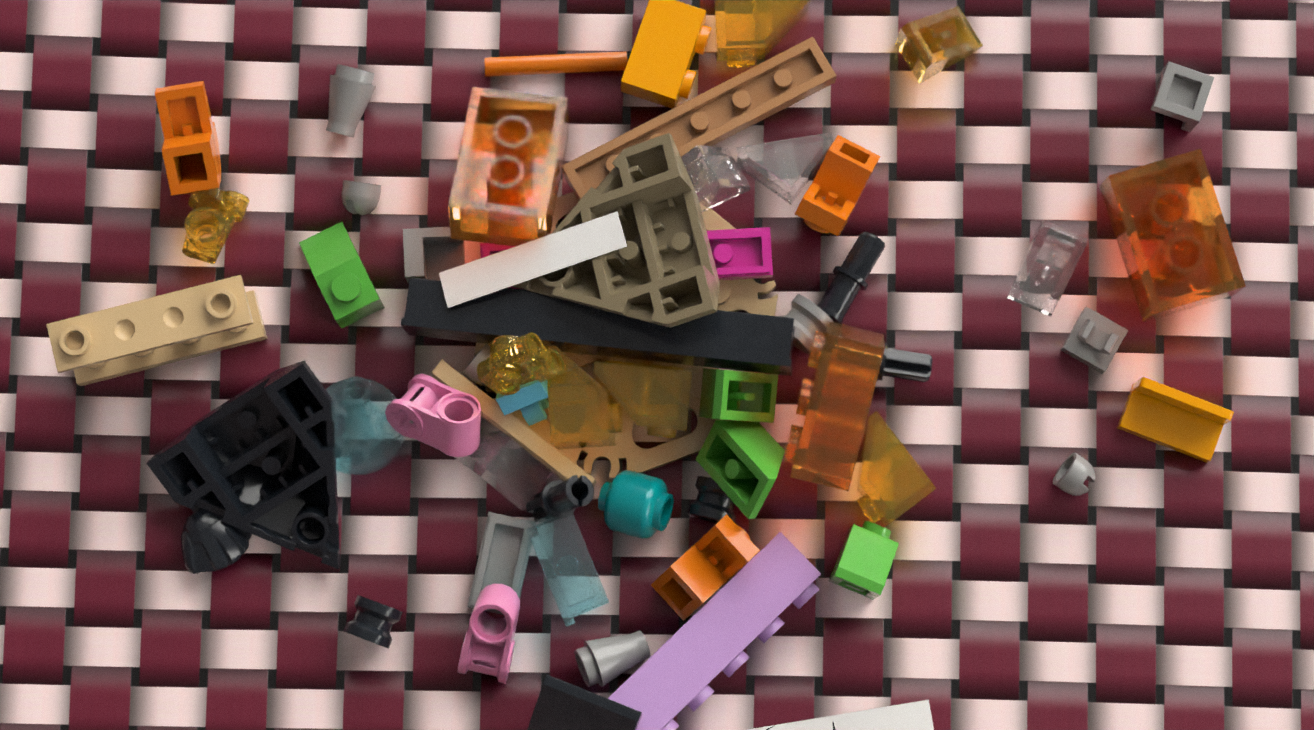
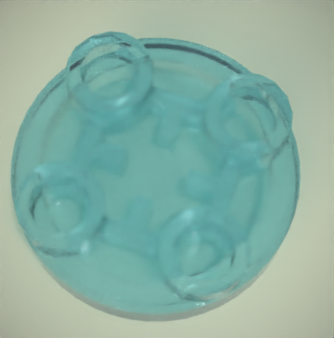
(362, 432)

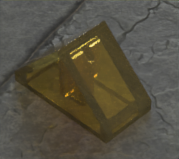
(936, 42)

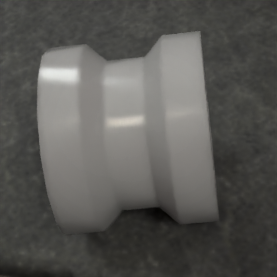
(807, 320)

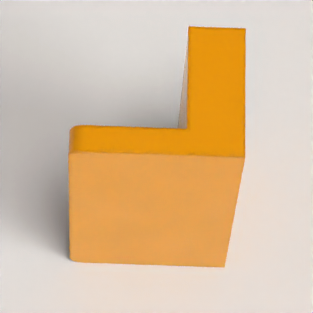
(1173, 419)

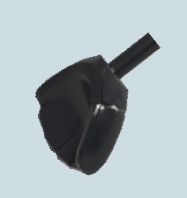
(210, 543)

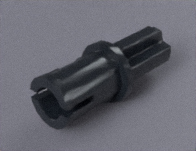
(851, 276)
(905, 365)
(561, 498)

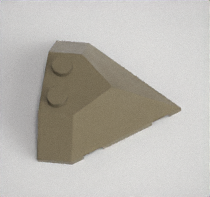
(668, 259)

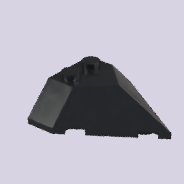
(264, 463)

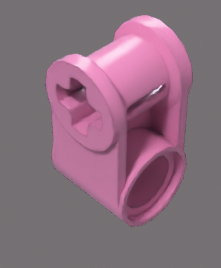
(439, 416)
(490, 640)

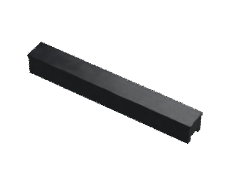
(712, 341)

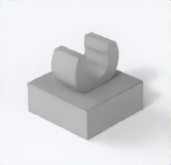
(1094, 340)

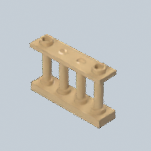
(157, 331)

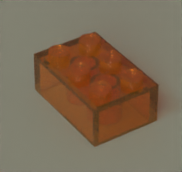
(508, 167)
(1172, 235)
(834, 405)

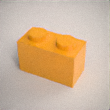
(664, 52)

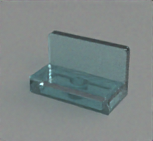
(567, 567)

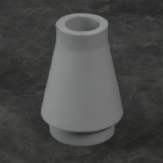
(348, 98)
(609, 657)

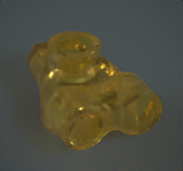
(213, 214)
(518, 362)

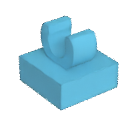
(529, 399)

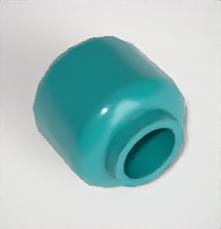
(636, 504)

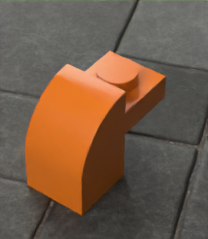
(189, 138)
(837, 186)
(705, 567)

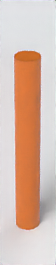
(555, 64)

